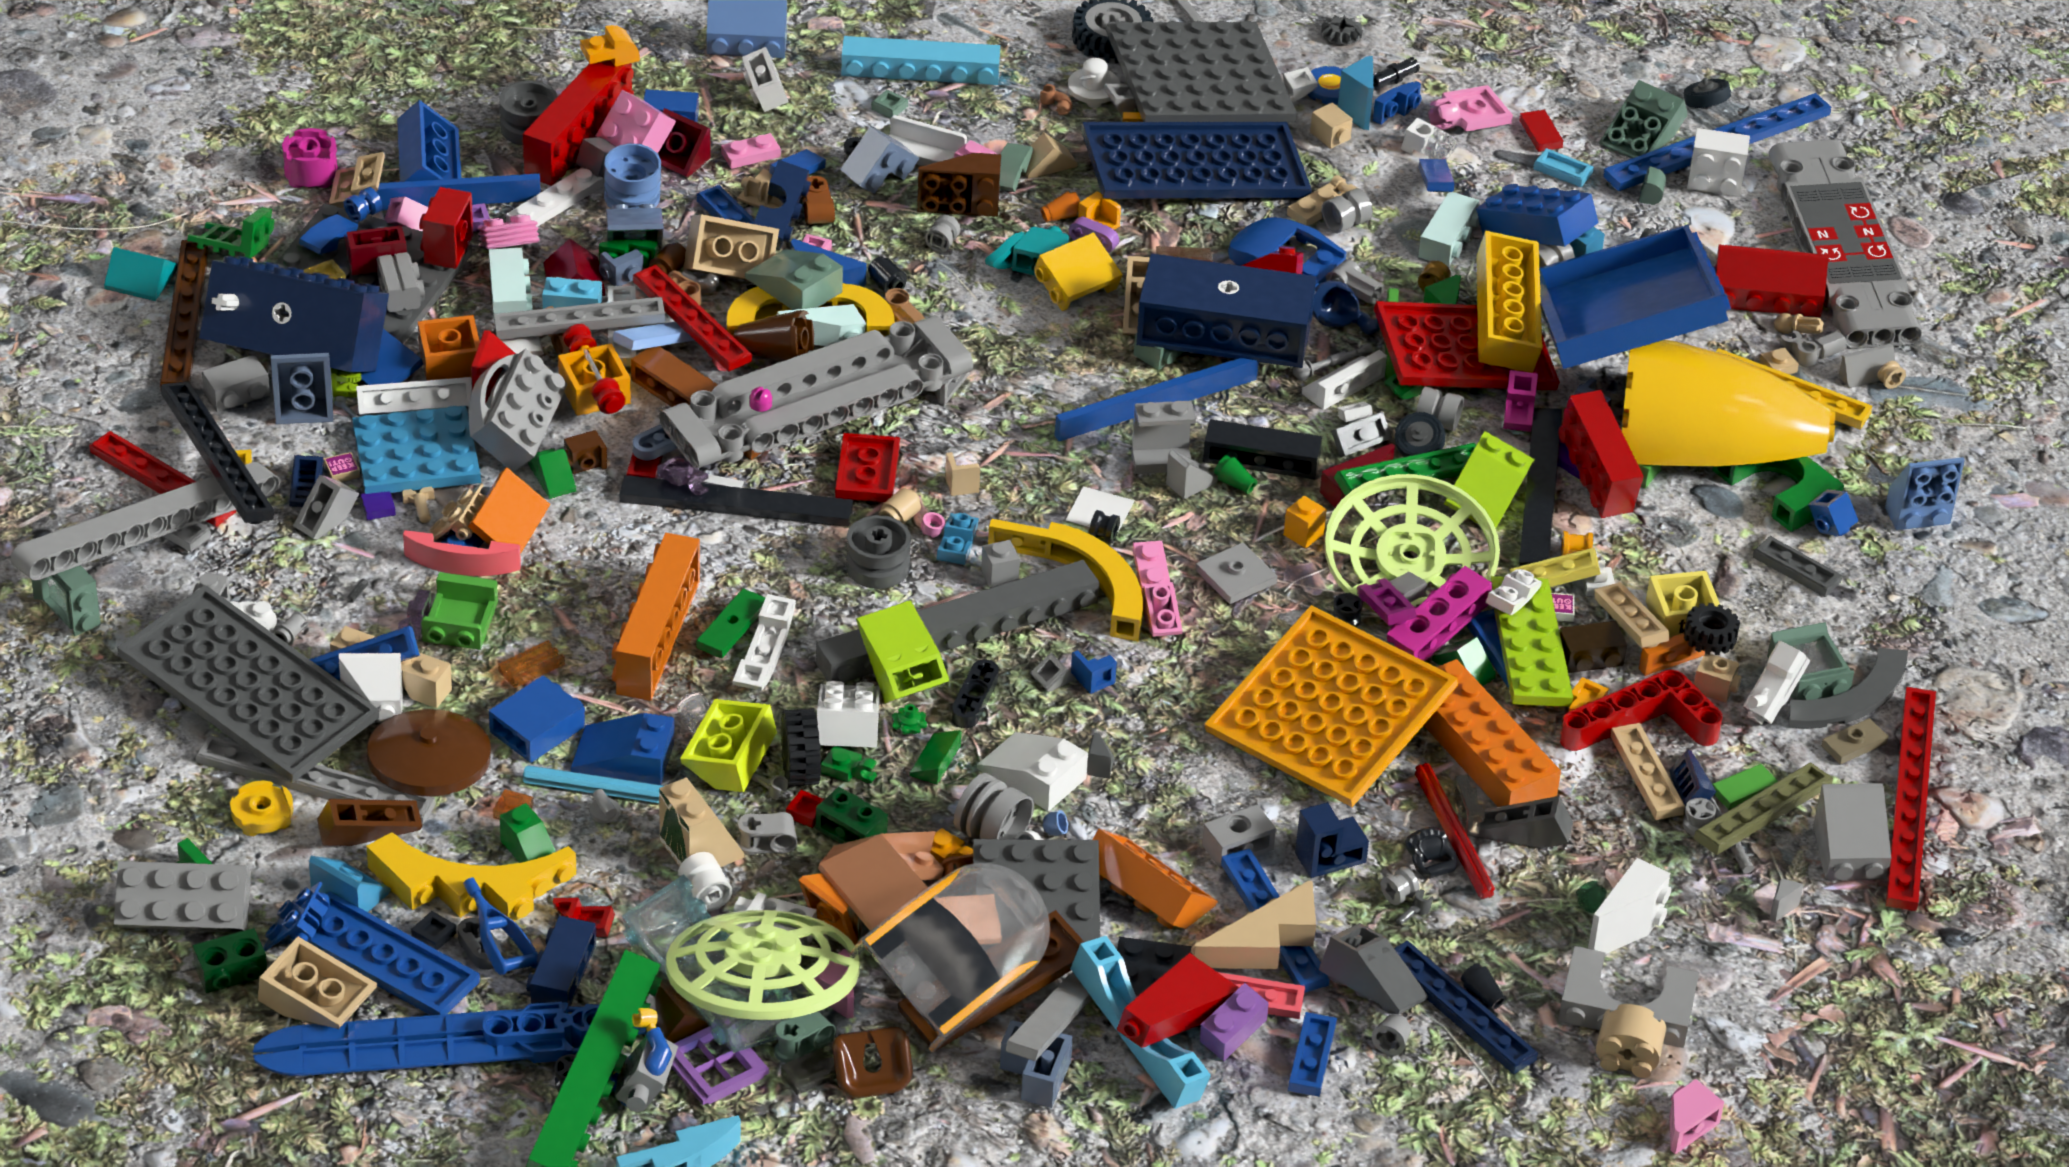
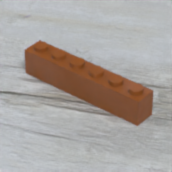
(670, 379)

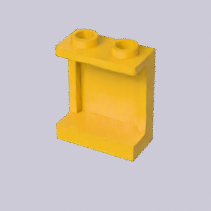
(1077, 270)

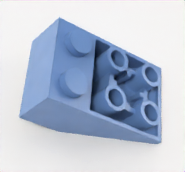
(1924, 494)

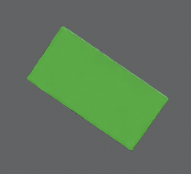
(1743, 786)

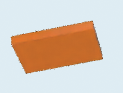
(509, 511)

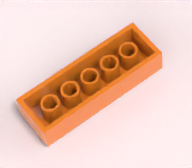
(656, 616)
(1491, 744)

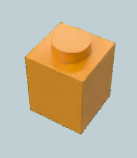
(1305, 522)

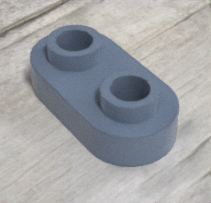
(652, 444)

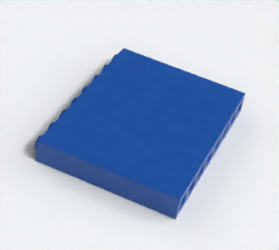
(1630, 296)

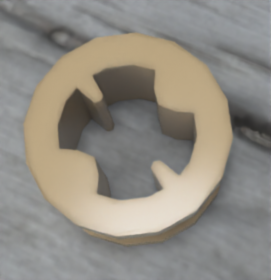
(1891, 374)

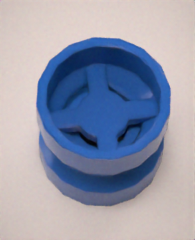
(361, 205)

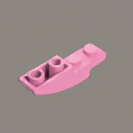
(1157, 591)

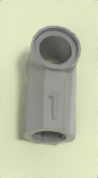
(1362, 285)

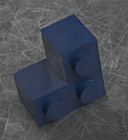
(1328, 843)

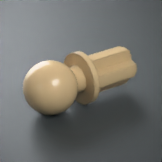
(1786, 323)

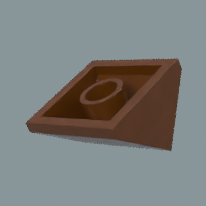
(674, 1014)

